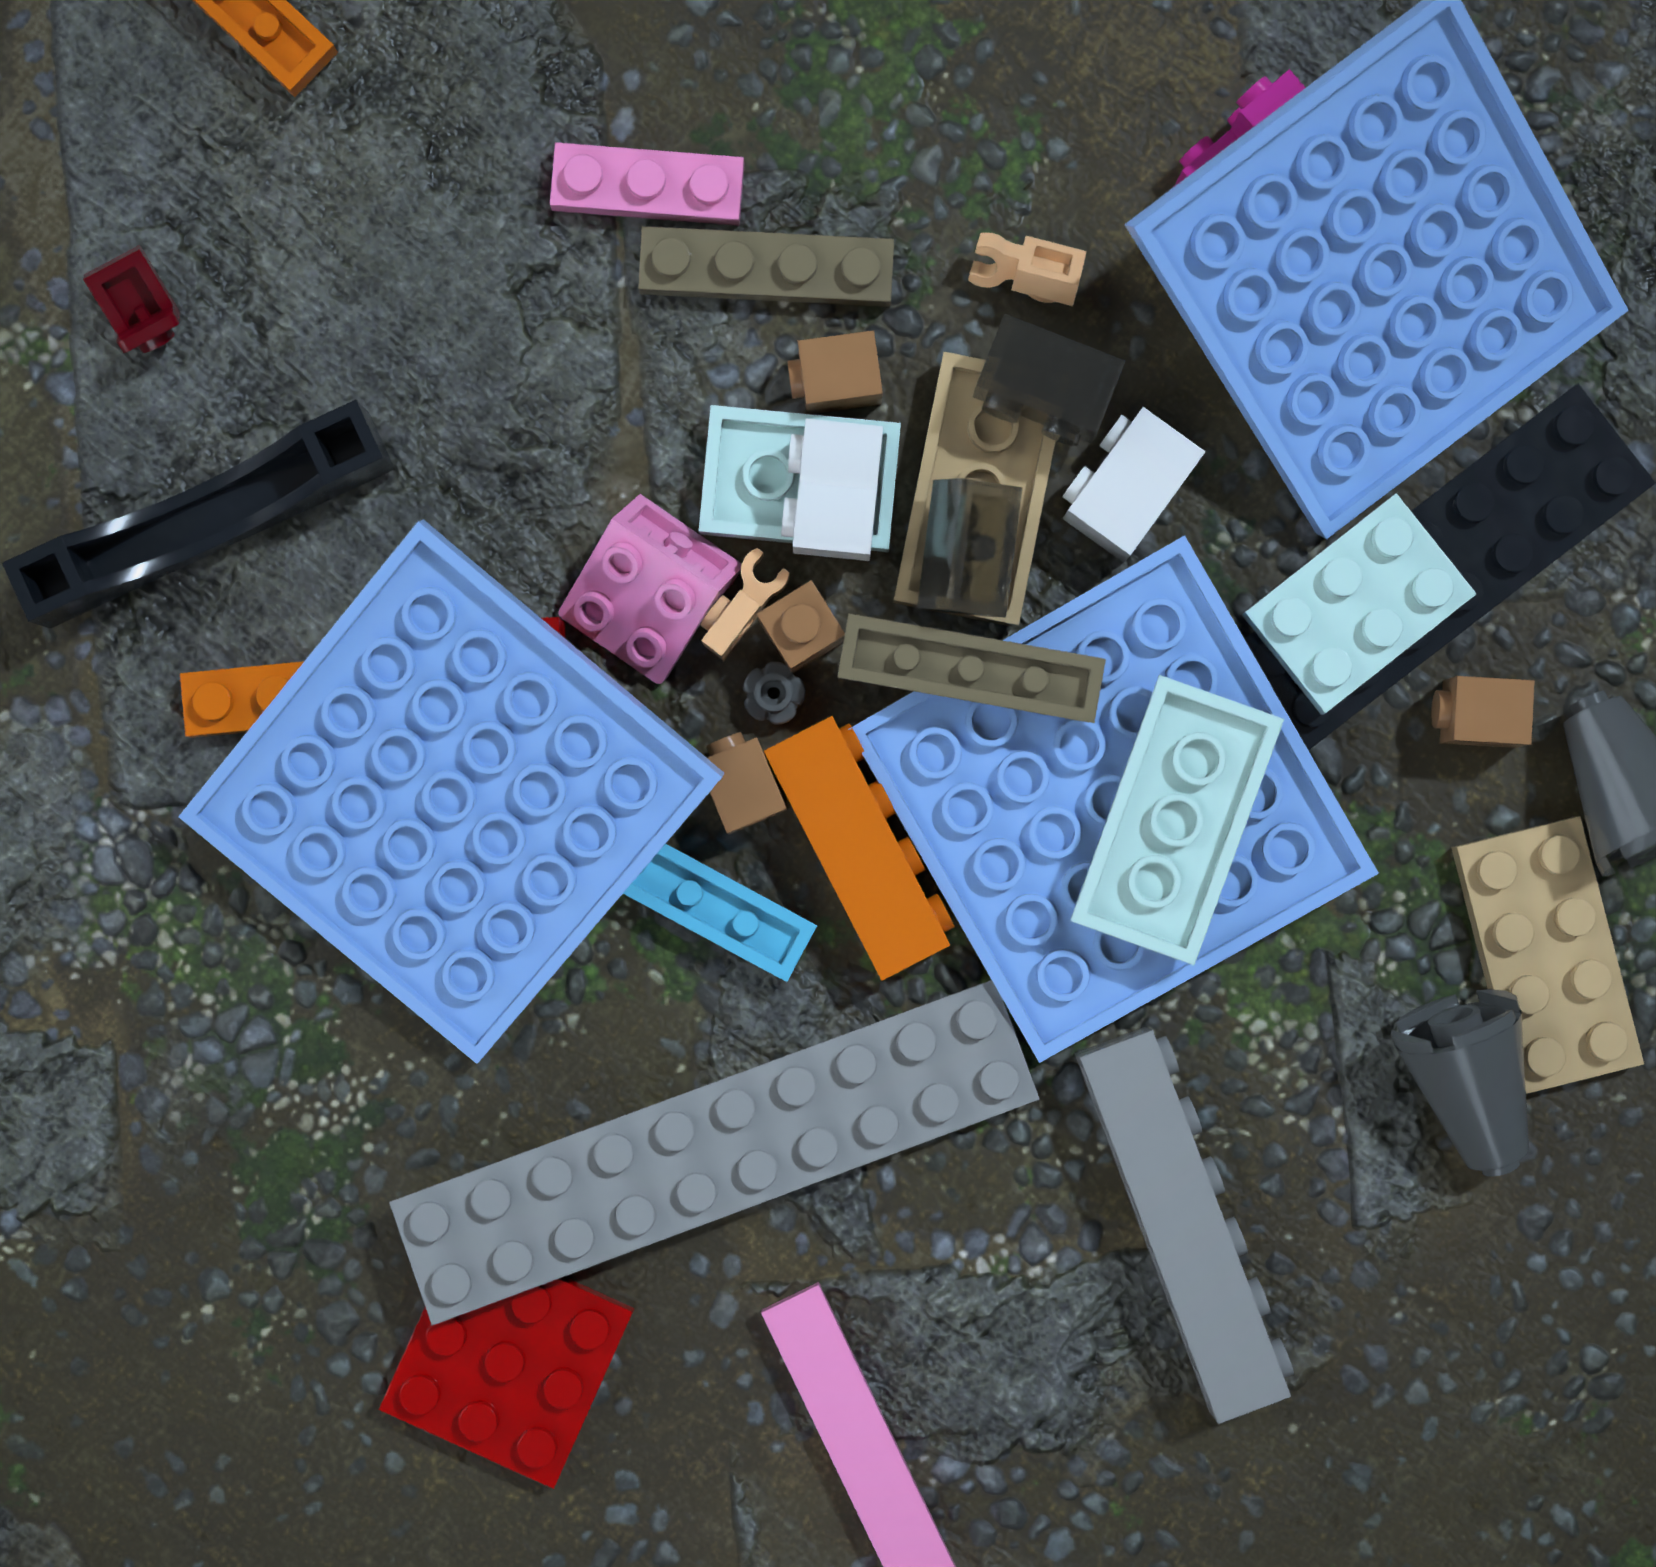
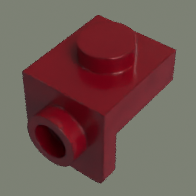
(134, 301)

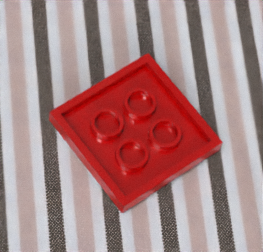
(511, 1375)

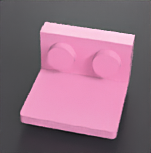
(648, 588)

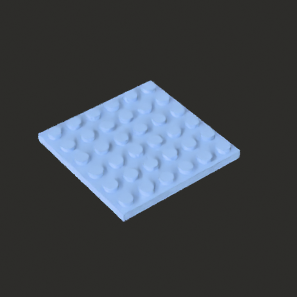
(1380, 263)
(450, 792)
(1019, 798)

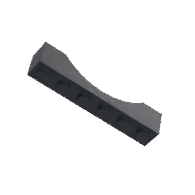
(138, 548)

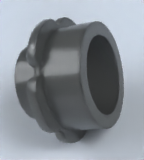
(776, 710)

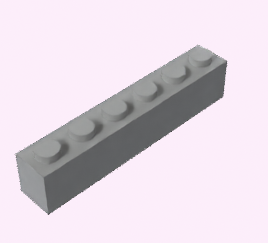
(1183, 1224)

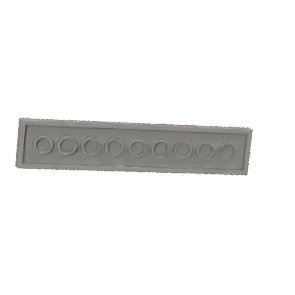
(713, 1151)

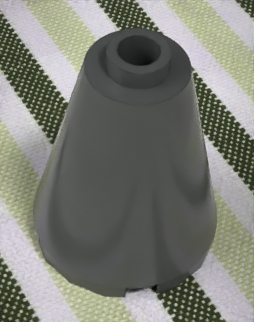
(1615, 778)
(1472, 1074)

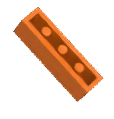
(858, 848)

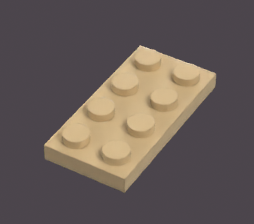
(979, 447)
(1552, 947)

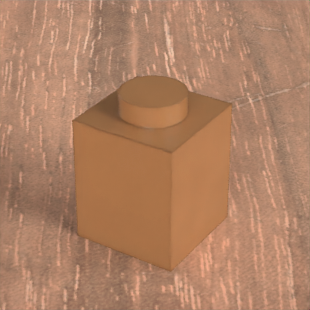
(837, 373)
(801, 627)
(1484, 711)
(748, 787)

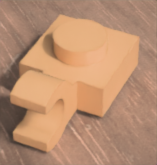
(1038, 267)
(731, 619)

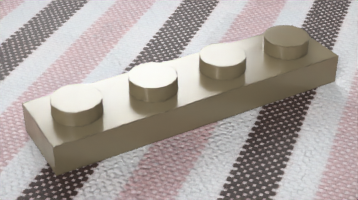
(766, 266)
(971, 668)

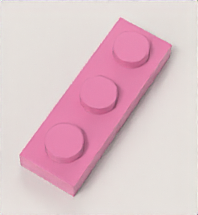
(647, 184)

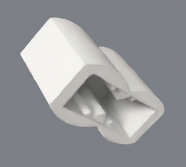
(835, 489)

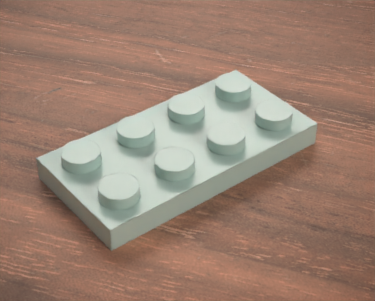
(1177, 819)

